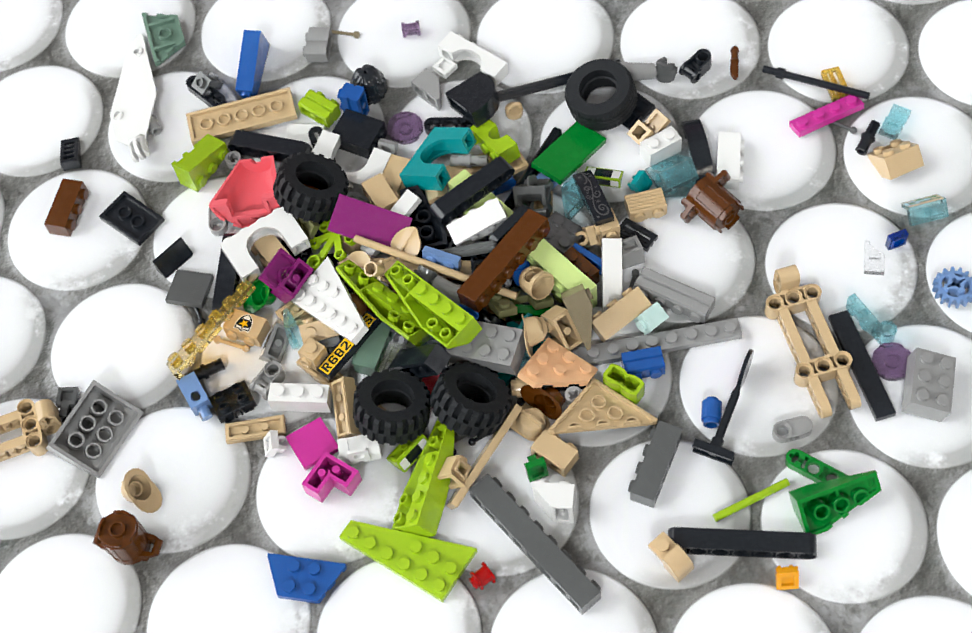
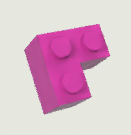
(331, 473)

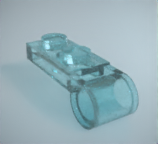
(869, 322)

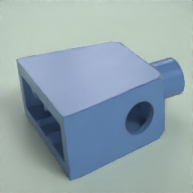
(195, 396)

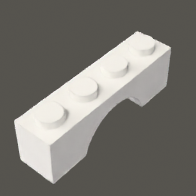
(459, 49)

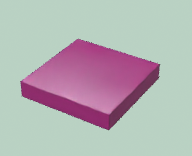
(311, 443)

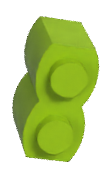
(625, 384)

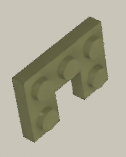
(505, 306)

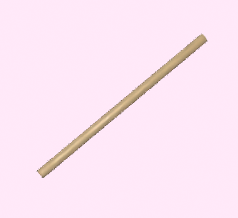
(420, 261)

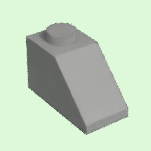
(428, 88)

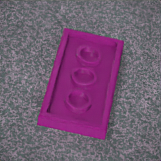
(363, 219)

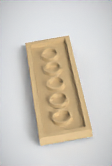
(243, 115)

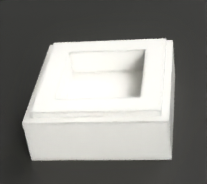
(445, 67)

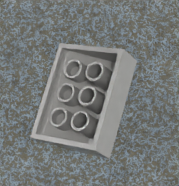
(94, 429)

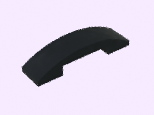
(698, 147)

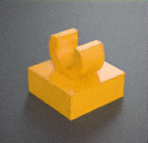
(787, 577)

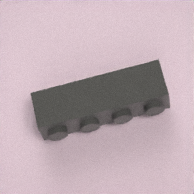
(656, 464)

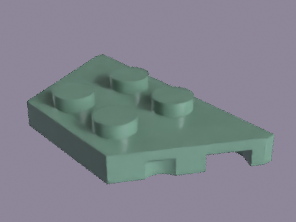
(164, 35)

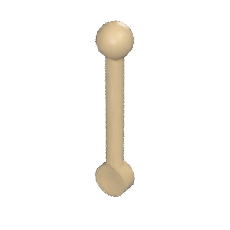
(217, 340)

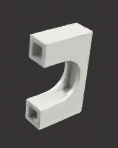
(328, 146)
(278, 224)

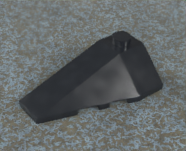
(430, 229)

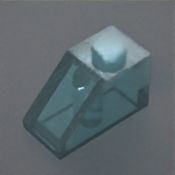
(571, 199)

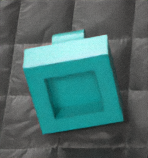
(640, 182)

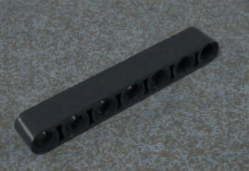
(745, 543)

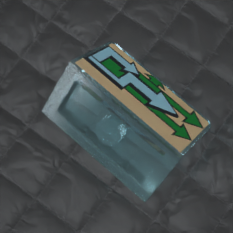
(926, 209)

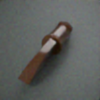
(734, 62)

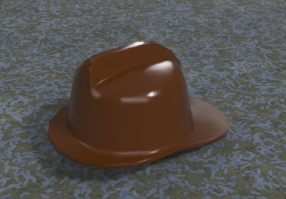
(546, 399)

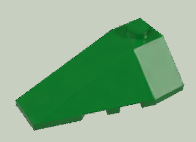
(827, 501)

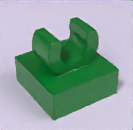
(536, 468)

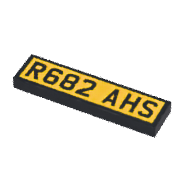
(345, 349)

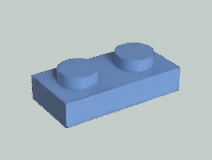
(442, 258)

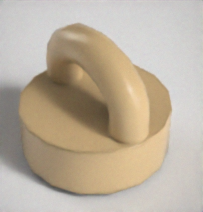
(514, 110)

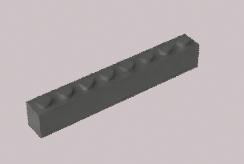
(535, 544)

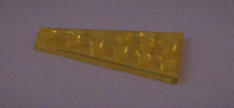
(207, 332)

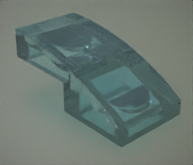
(894, 122)
(289, 324)

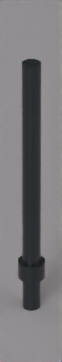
(781, 73)

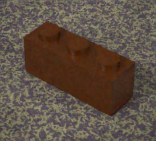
(66, 207)

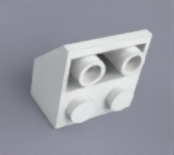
(555, 499)

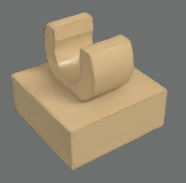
(589, 236)

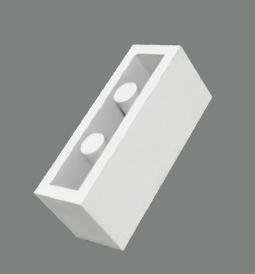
(729, 157)
(477, 223)
(300, 397)

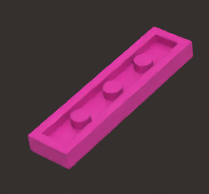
(826, 115)

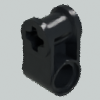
(697, 65)

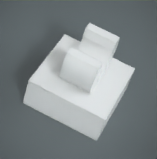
(271, 443)

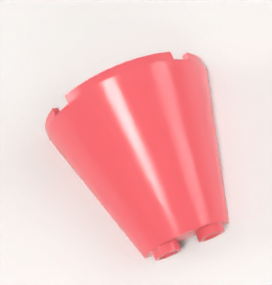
(247, 192)

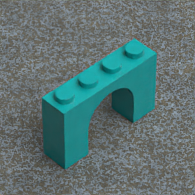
(438, 143)

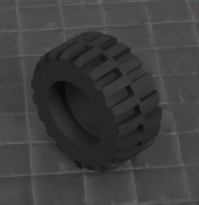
(313, 171)
(468, 417)
(388, 425)

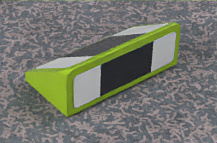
(607, 177)
(406, 455)

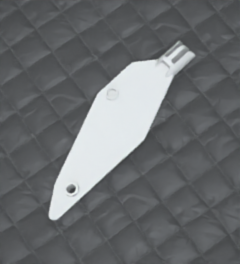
(134, 101)

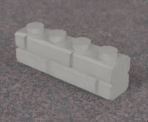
(675, 295)

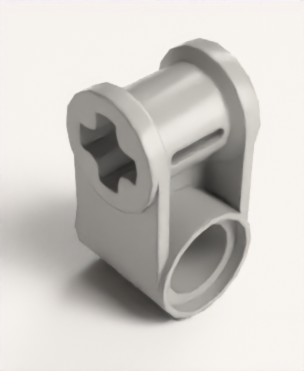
(262, 381)

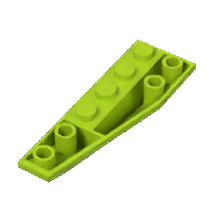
(382, 302)
(432, 309)
(425, 494)

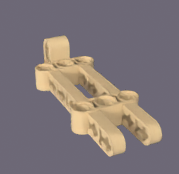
(787, 288)
(43, 416)

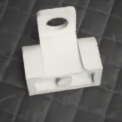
(358, 449)

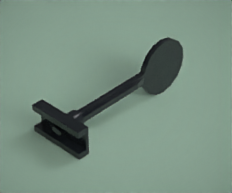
(714, 449)

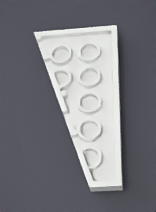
(329, 302)

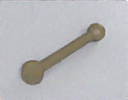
(356, 34)

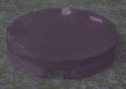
(405, 127)
(890, 361)

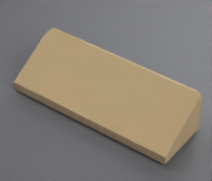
(343, 397)

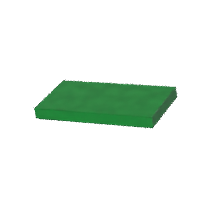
(568, 153)

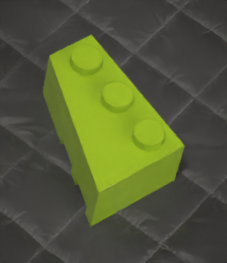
(201, 162)

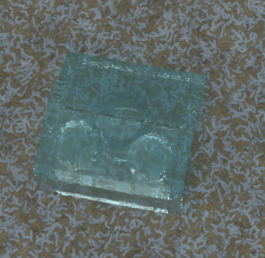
(673, 173)

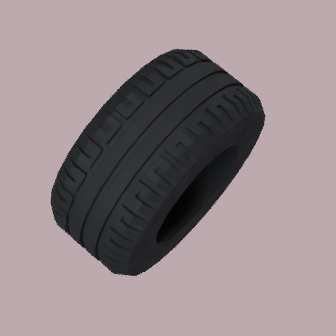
(595, 75)

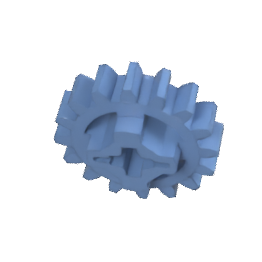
(954, 287)

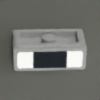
(275, 344)

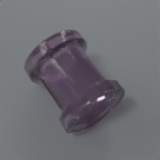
(411, 29)

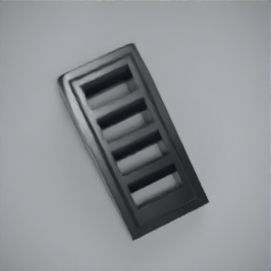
(73, 163)

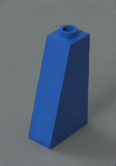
(251, 63)

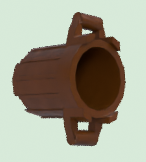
(712, 202)
(126, 538)

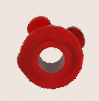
(482, 577)

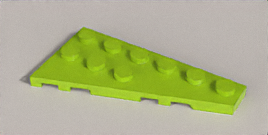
(418, 559)

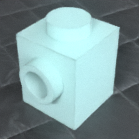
(651, 318)

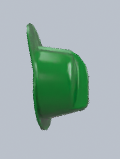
(260, 297)

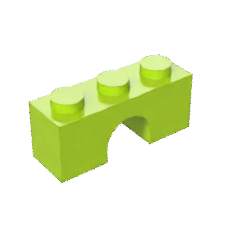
(491, 143)

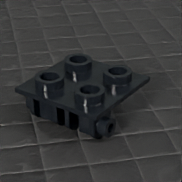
(231, 400)

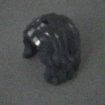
(372, 81)

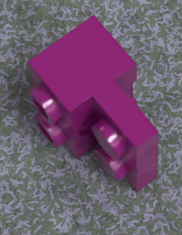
(287, 285)

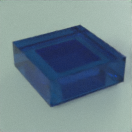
(896, 239)

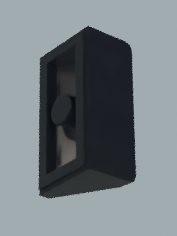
(172, 258)

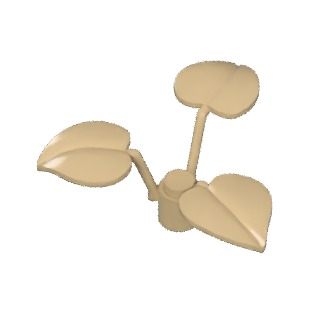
(404, 240)

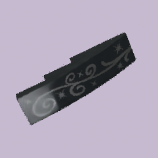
(593, 197)

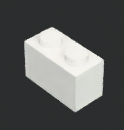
(660, 146)

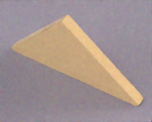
(600, 409)

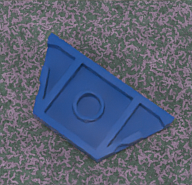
(303, 577)

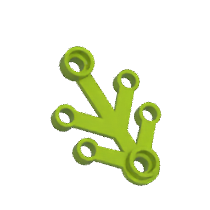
(332, 239)

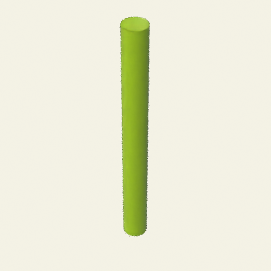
(751, 500)

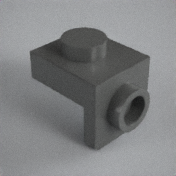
(205, 80)

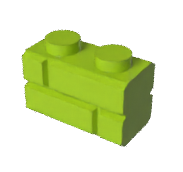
(319, 108)

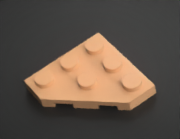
(556, 367)

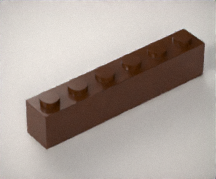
(503, 260)

